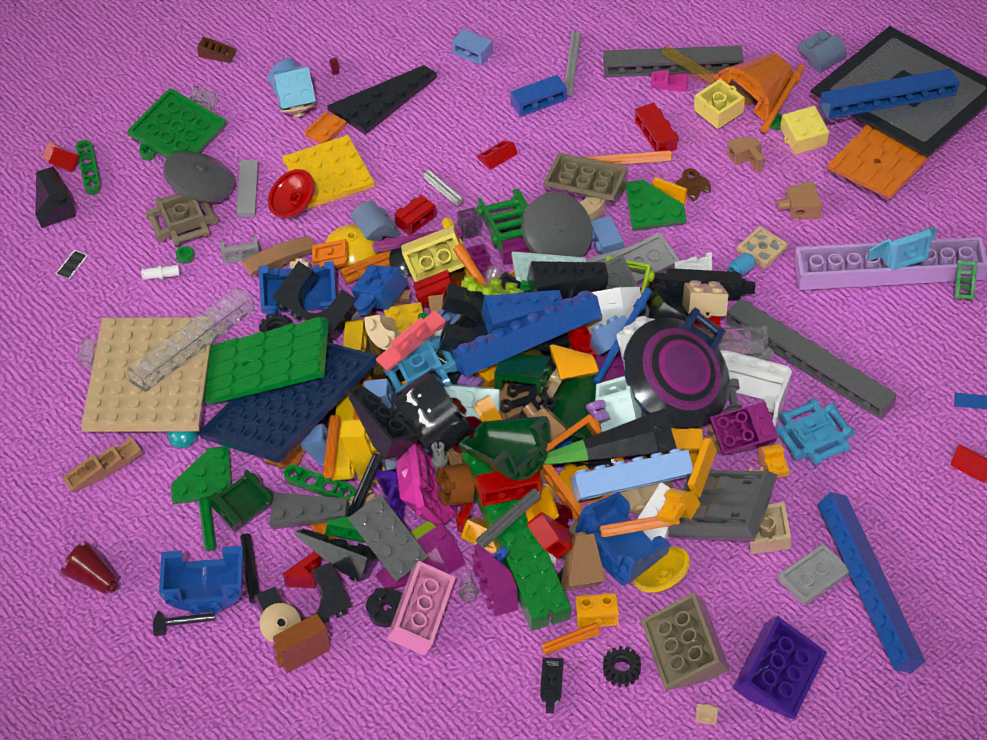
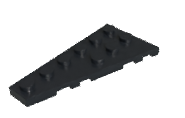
(378, 102)

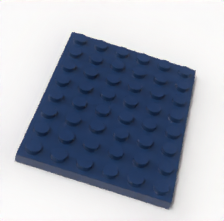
(279, 418)

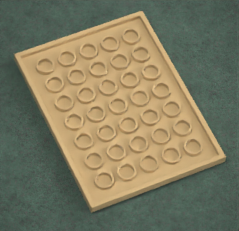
(119, 405)

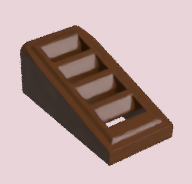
(209, 49)

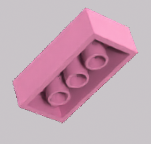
(421, 608)

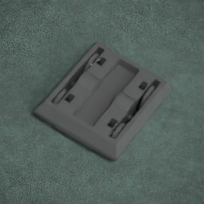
(730, 507)

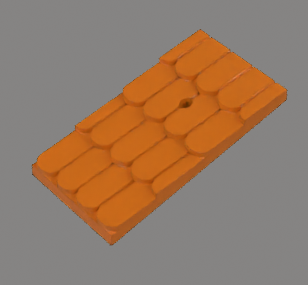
(877, 162)

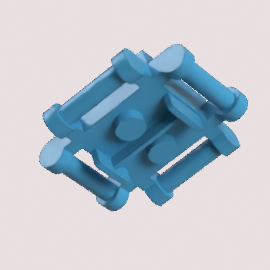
(421, 361)
(816, 434)

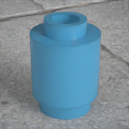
(742, 264)

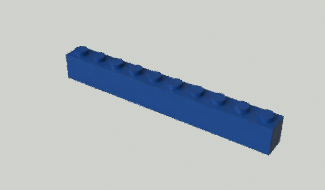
(871, 583)

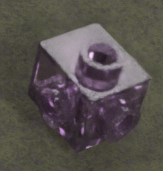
(469, 222)

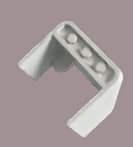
(760, 379)

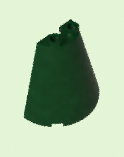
(572, 401)
(510, 445)

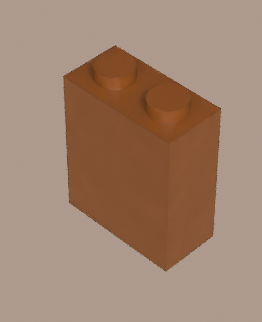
(300, 643)

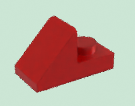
(60, 156)
(299, 574)

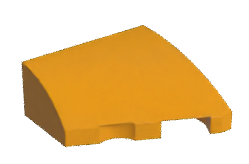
(572, 363)

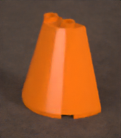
(762, 78)

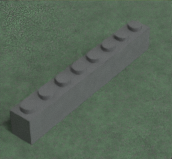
(645, 61)

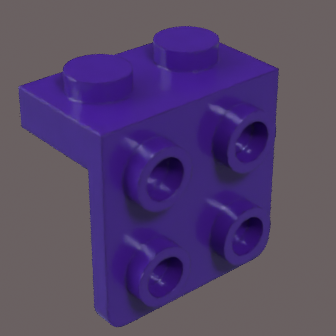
(389, 484)

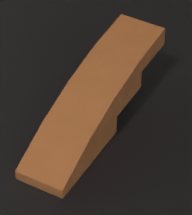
(279, 255)
(105, 464)

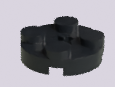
(375, 605)

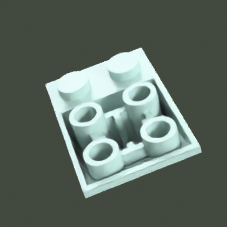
(619, 402)

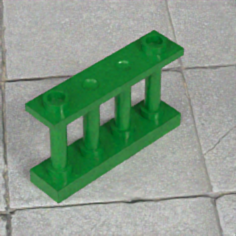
(518, 202)

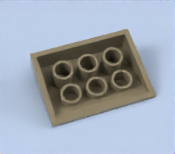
(587, 176)
(684, 643)

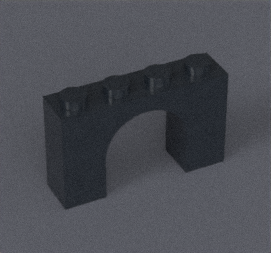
(292, 294)
(467, 303)
(332, 595)

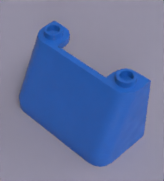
(317, 297)
(624, 554)

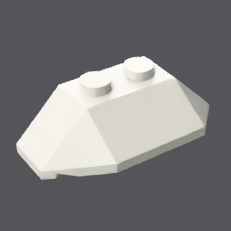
(615, 302)

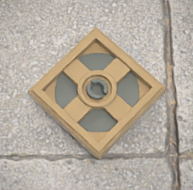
(763, 247)

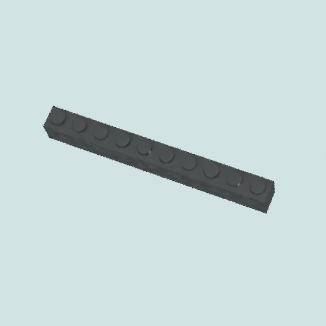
(816, 361)

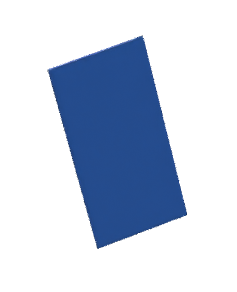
(970, 400)

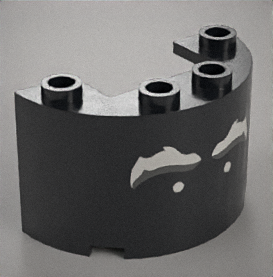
(432, 412)

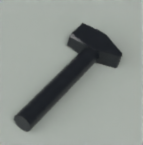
(160, 622)

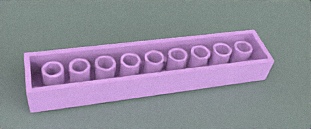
(848, 265)

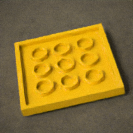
(335, 169)

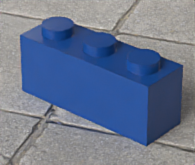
(538, 95)

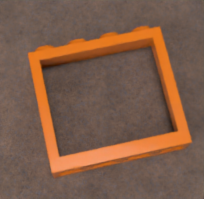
(553, 477)

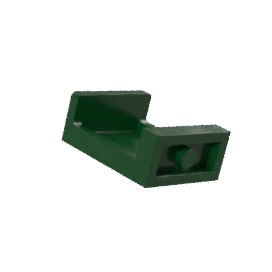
(523, 369)
(242, 501)

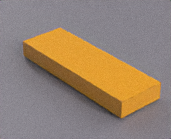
(702, 467)

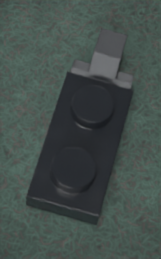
(551, 682)

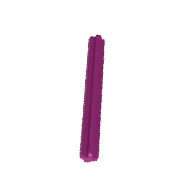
(395, 243)

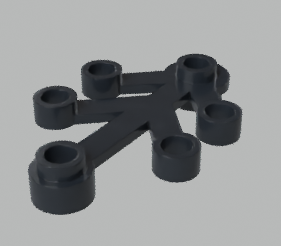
(524, 401)

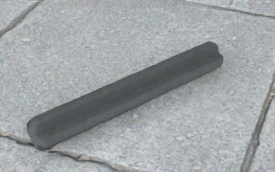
(508, 518)

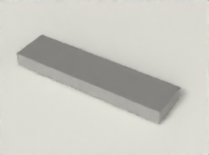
(247, 188)

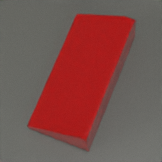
(497, 154)
(970, 463)

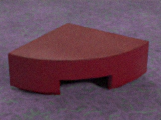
(334, 66)

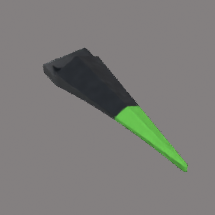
(632, 439)

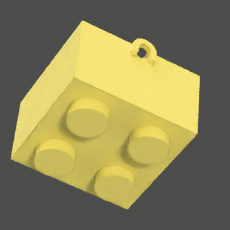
(719, 103)
(804, 130)

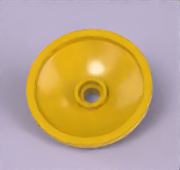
(358, 248)
(665, 572)

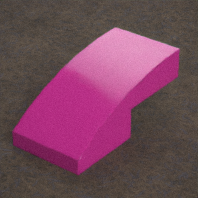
(665, 81)

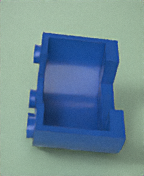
(201, 584)

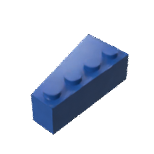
(503, 309)

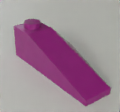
(442, 555)

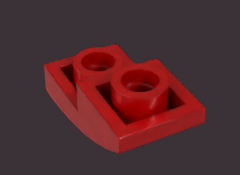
(580, 340)
(465, 513)

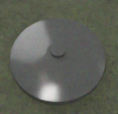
(198, 176)
(556, 226)

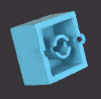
(293, 87)

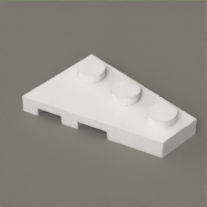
(652, 509)

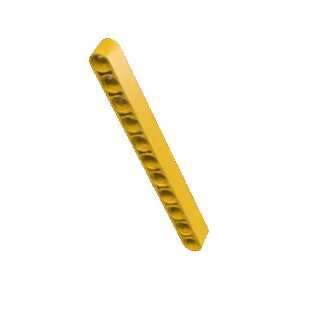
(356, 338)

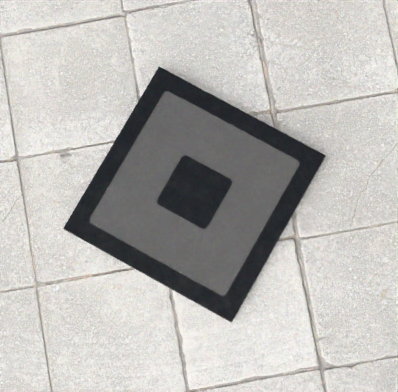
(916, 125)

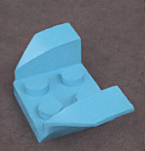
(904, 250)

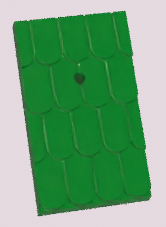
(267, 360)

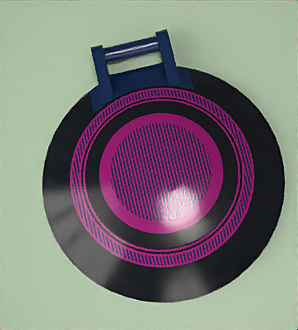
(678, 370)

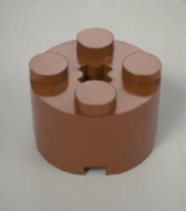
(455, 484)

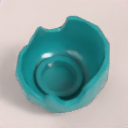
(182, 439)

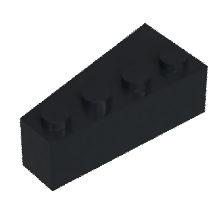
(567, 277)

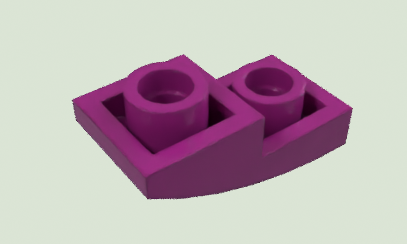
(480, 257)

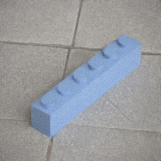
(631, 475)

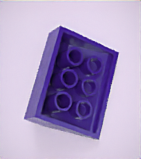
(780, 668)

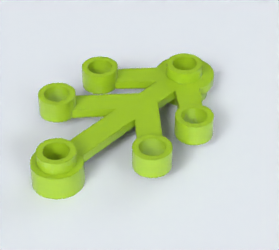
(494, 289)

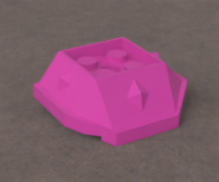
(419, 487)

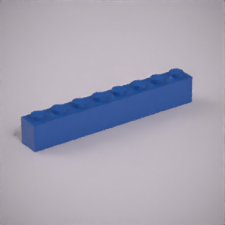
(888, 93)
(526, 333)

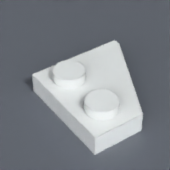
(698, 264)

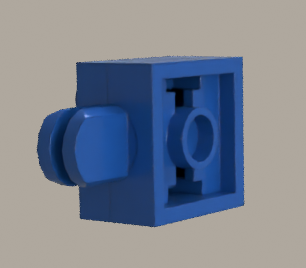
(378, 288)

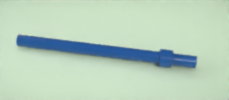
(639, 306)

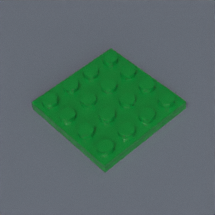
(176, 125)

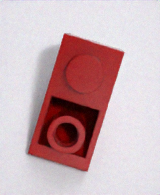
(551, 534)

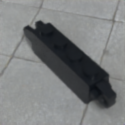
(675, 280)

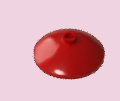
(291, 193)

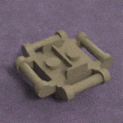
(179, 216)

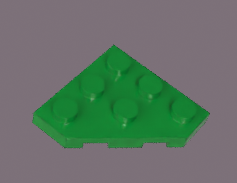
(652, 207)
(204, 477)

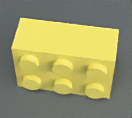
(432, 254)

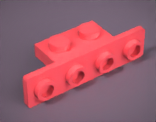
(410, 340)

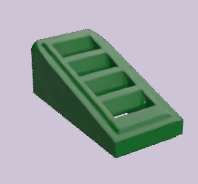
(957, 294)

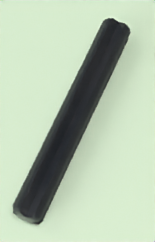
(365, 483)
(249, 565)

